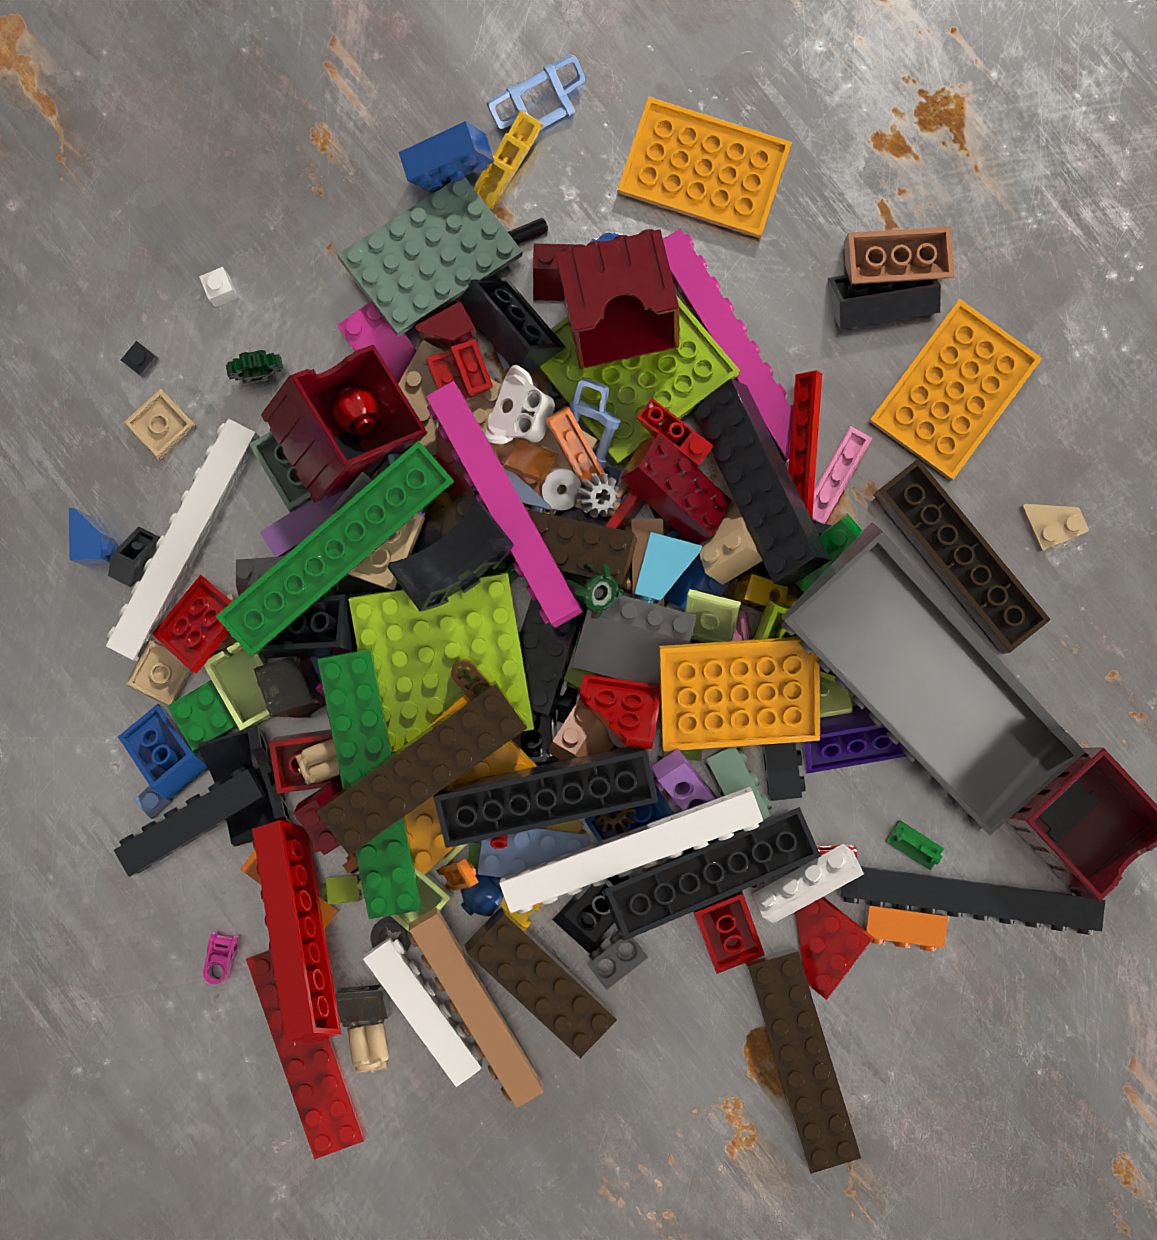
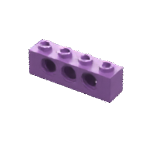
(691, 790)

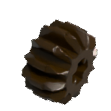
(620, 820)

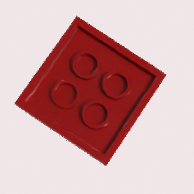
(192, 626)

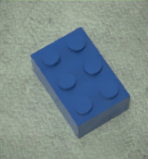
(446, 157)

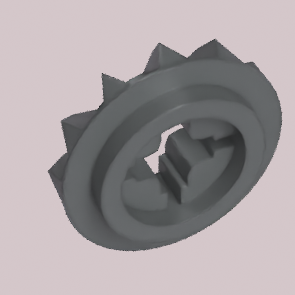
(379, 932)

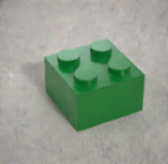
(202, 715)

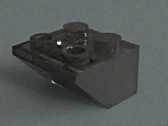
(290, 687)

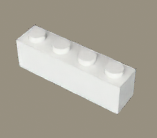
(808, 884)

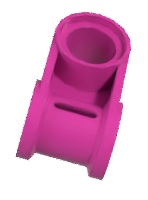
(221, 956)

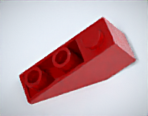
(658, 419)

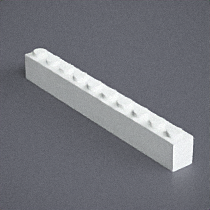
(183, 540)
(630, 850)

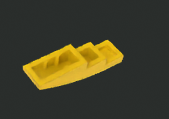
(507, 158)

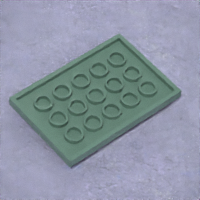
(429, 255)

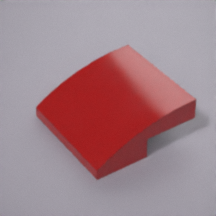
(463, 366)

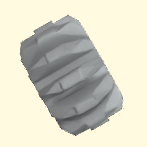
(600, 504)

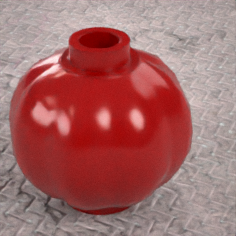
(353, 410)

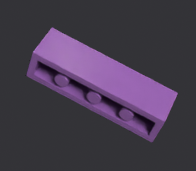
(297, 525)

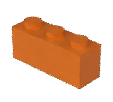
(905, 927)

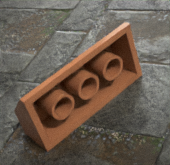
(899, 255)
(581, 734)

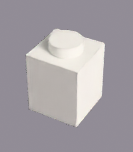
(218, 287)

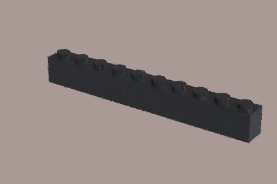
(975, 898)

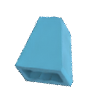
(662, 566)

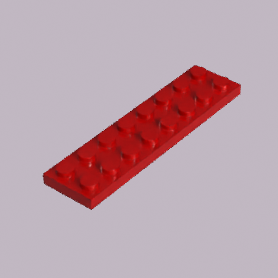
(310, 1072)

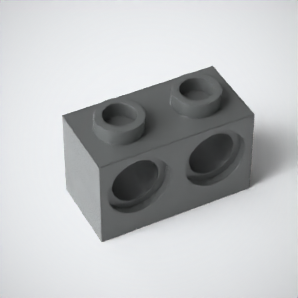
(621, 964)

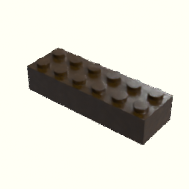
(540, 982)

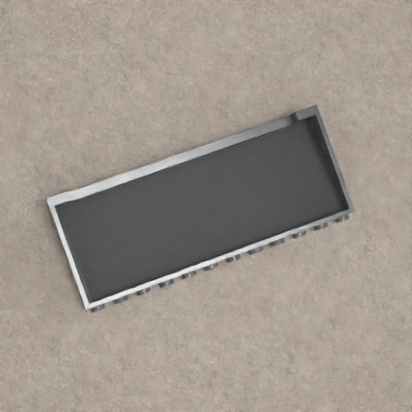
(930, 681)

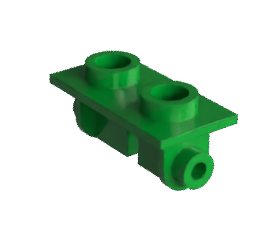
(915, 845)

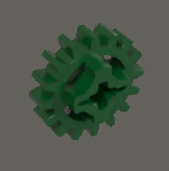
(254, 366)

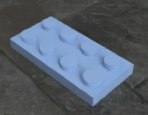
(527, 850)

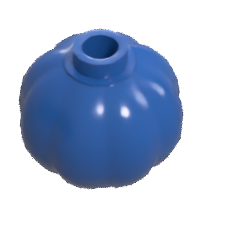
(483, 896)

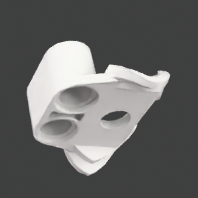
(505, 426)

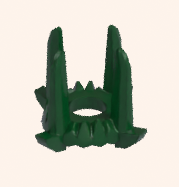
(603, 580)

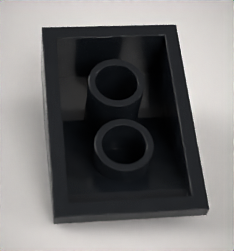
(537, 742)
(588, 916)

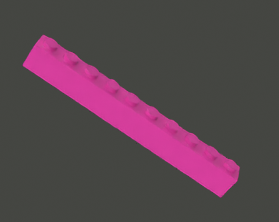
(717, 317)
(504, 504)

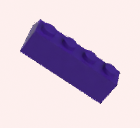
(848, 742)

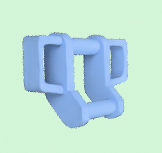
(560, 92)
(599, 413)

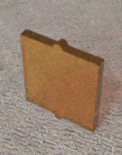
(531, 461)

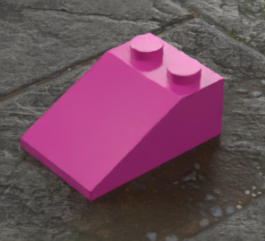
(369, 328)

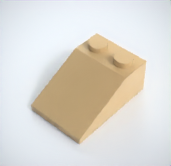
(730, 549)

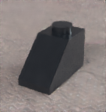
(131, 556)

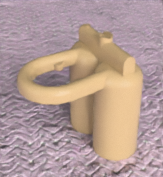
(318, 762)
(368, 1047)

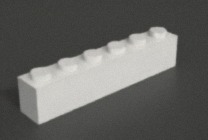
(423, 1010)

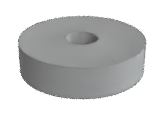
(568, 496)

